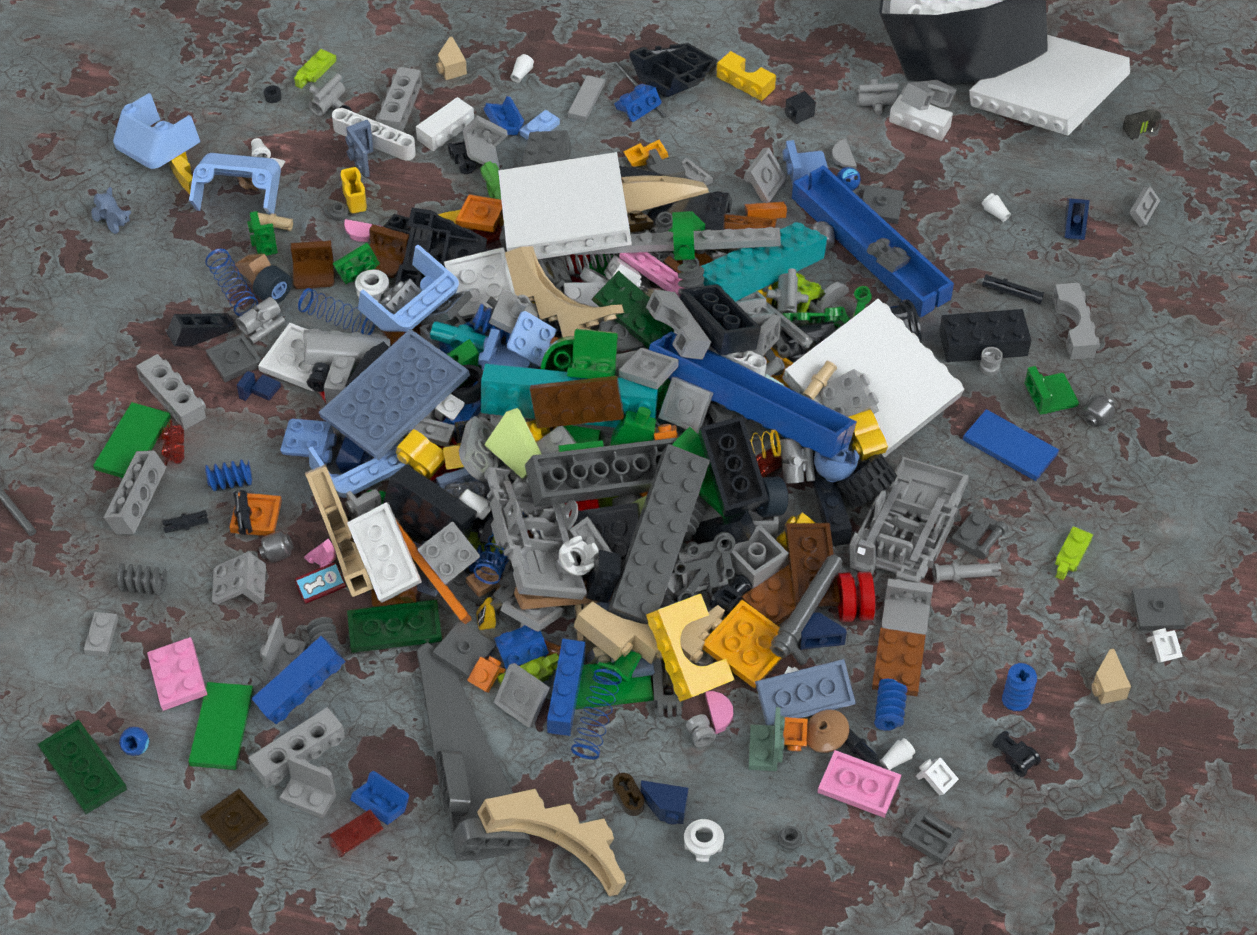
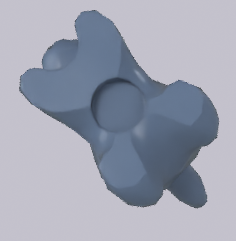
(107, 209)

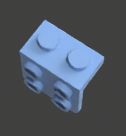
(530, 338)

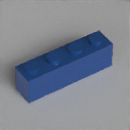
(298, 680)
(566, 687)

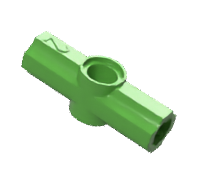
(491, 176)

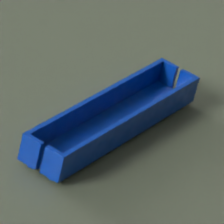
(858, 227)
(762, 400)

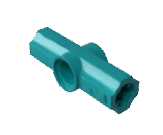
(456, 335)

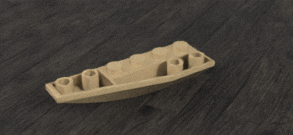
(653, 191)

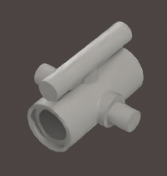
(876, 95)
(327, 96)
(787, 293)
(260, 320)
(796, 461)

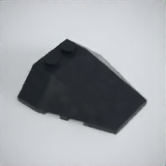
(671, 68)
(708, 207)
(440, 239)

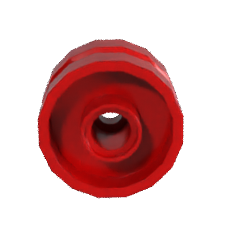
(856, 596)

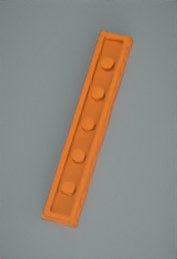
(443, 589)

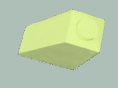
(513, 442)

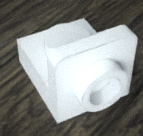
(449, 407)
(1165, 645)
(937, 775)

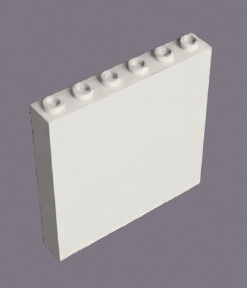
(1054, 88)
(565, 206)
(900, 370)

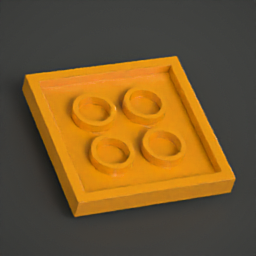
(745, 643)

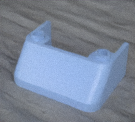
(150, 144)
(263, 171)
(435, 288)
(363, 475)

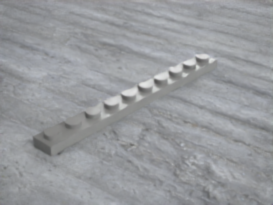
(702, 240)

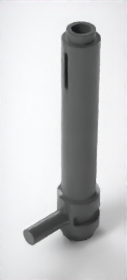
(790, 632)

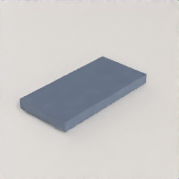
(806, 691)

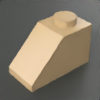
(451, 61)
(1110, 680)

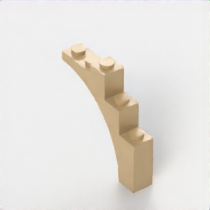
(551, 303)
(339, 532)
(619, 635)
(558, 824)

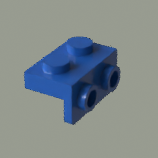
(639, 101)
(505, 116)
(521, 646)
(382, 797)

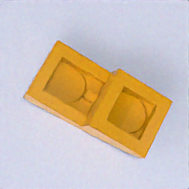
(638, 154)

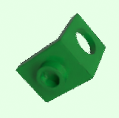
(623, 666)

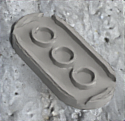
(473, 452)

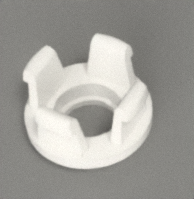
(370, 277)
(586, 552)
(703, 850)

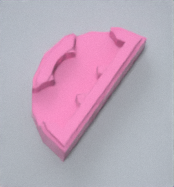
(357, 230)
(322, 554)
(720, 710)

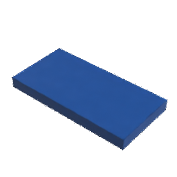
(1010, 445)

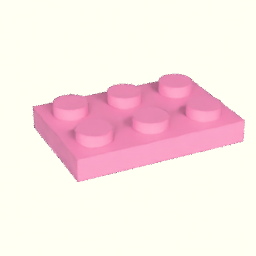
(177, 673)
(859, 783)

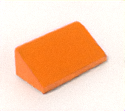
(766, 210)

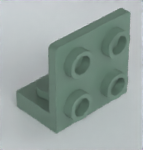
(767, 744)

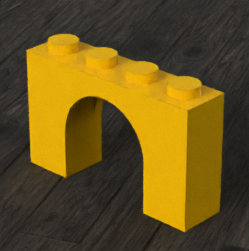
(667, 629)

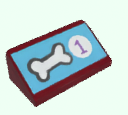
(320, 582)

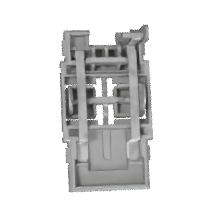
(918, 491)
(536, 559)

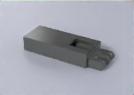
(661, 679)

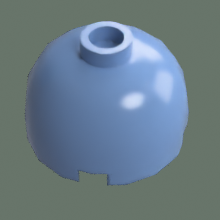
(837, 467)

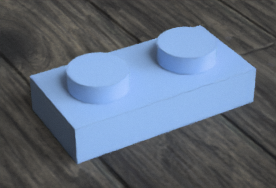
(543, 122)

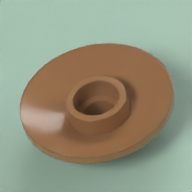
(832, 736)

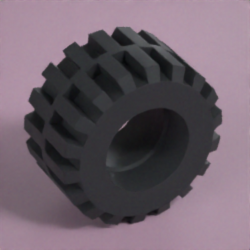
(868, 480)

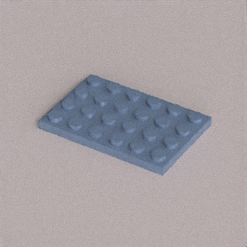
(394, 394)

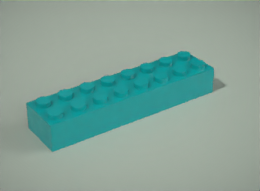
(757, 267)
(509, 388)

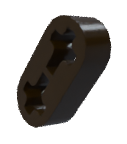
(632, 791)

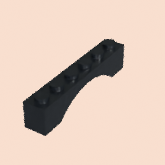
(832, 508)

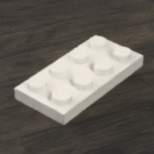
(384, 552)

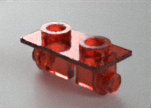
(171, 450)

